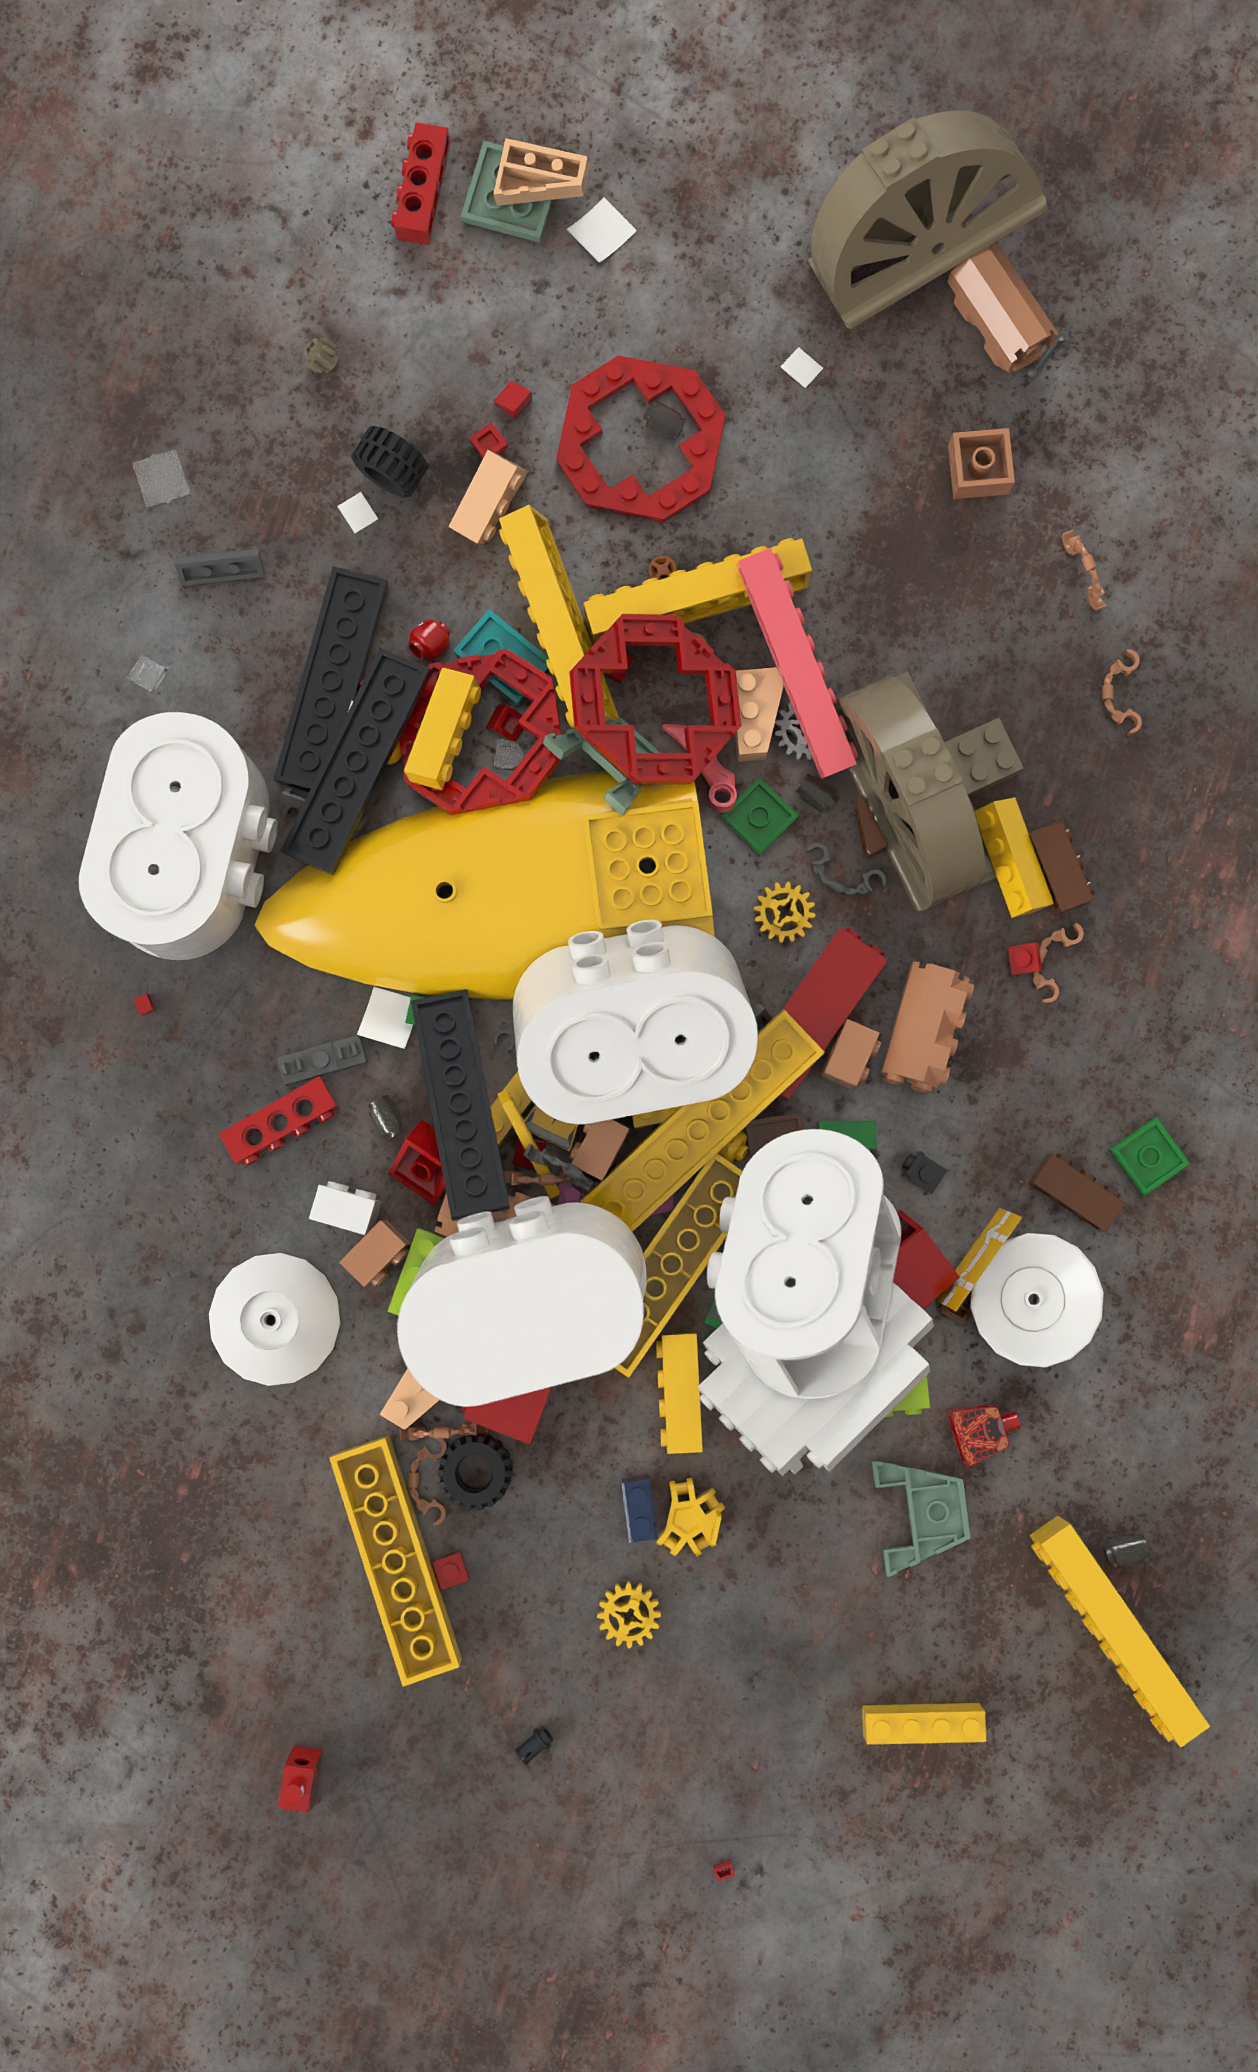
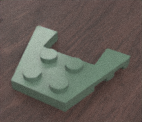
(623, 794)
(935, 1513)

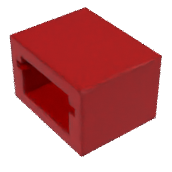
(144, 1004)
(723, 1870)

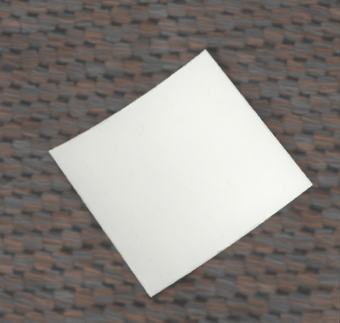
(602, 230)
(386, 1018)

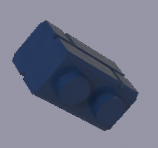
(639, 1509)

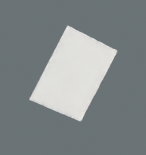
(801, 367)
(357, 512)

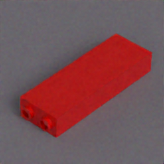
(833, 990)

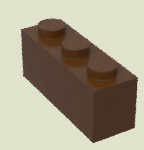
(1061, 868)
(1077, 1192)

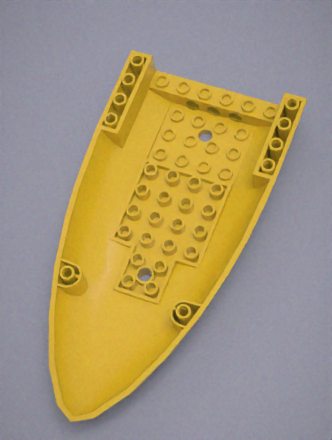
(519, 883)

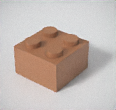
(981, 463)
(850, 1055)
(599, 1147)
(376, 1253)

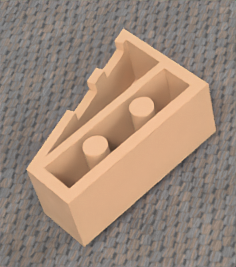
(538, 174)
(487, 497)
(758, 701)
(407, 1402)

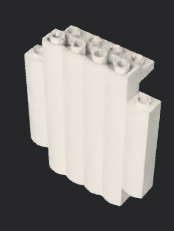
(828, 1427)

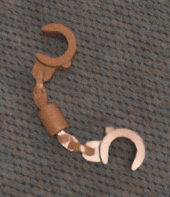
(1074, 546)
(1107, 691)
(1056, 936)
(517, 1178)
(419, 1432)
(414, 1481)

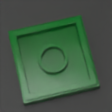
(759, 816)
(1149, 1156)

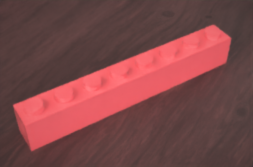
(796, 663)

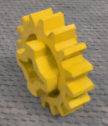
(796, 918)
(641, 1620)

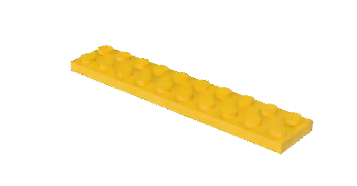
(703, 1128)

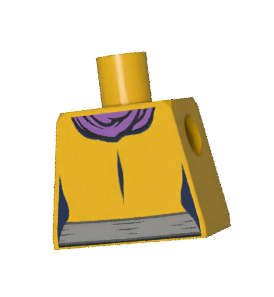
(551, 1129)

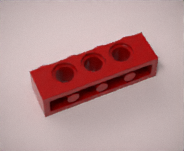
(418, 225)
(238, 1136)

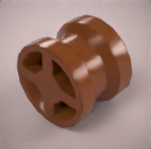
(661, 566)

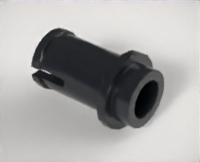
(534, 1745)

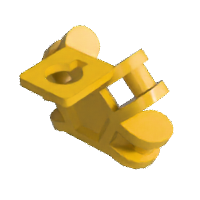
(689, 1519)

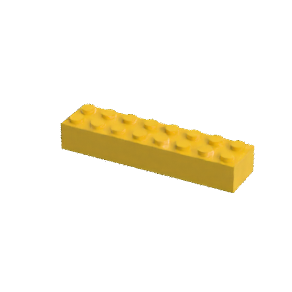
(695, 593)
(550, 600)
(682, 1251)
(396, 1560)
(1120, 1632)

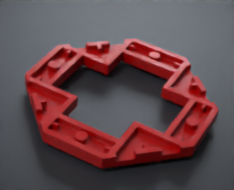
(652, 381)
(540, 719)
(618, 741)

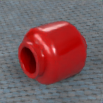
(429, 640)

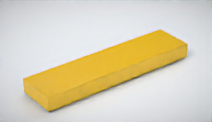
(525, 1136)

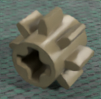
(321, 355)

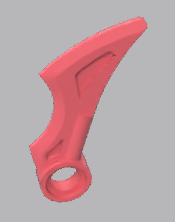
(714, 773)

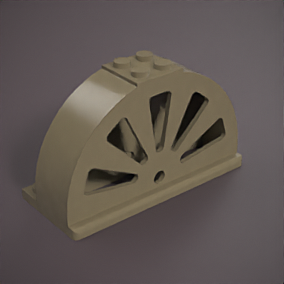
(911, 182)
(931, 783)

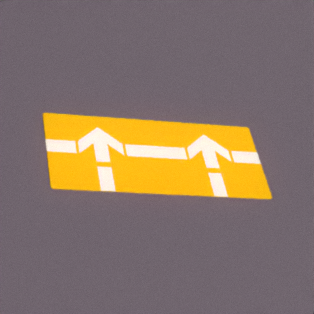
(979, 1257)

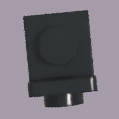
(923, 1171)

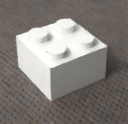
(345, 1209)

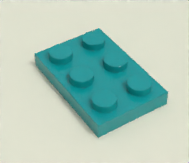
(495, 634)

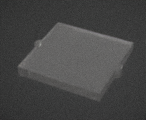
(161, 479)

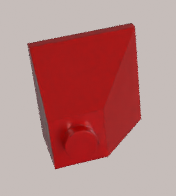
(419, 1164)

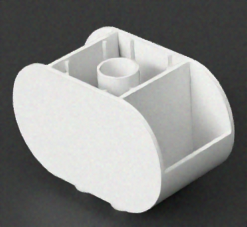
(176, 837)
(632, 1023)
(808, 1263)
(523, 1302)

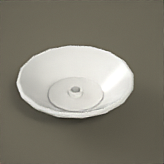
(1066, 1306)
(304, 1315)

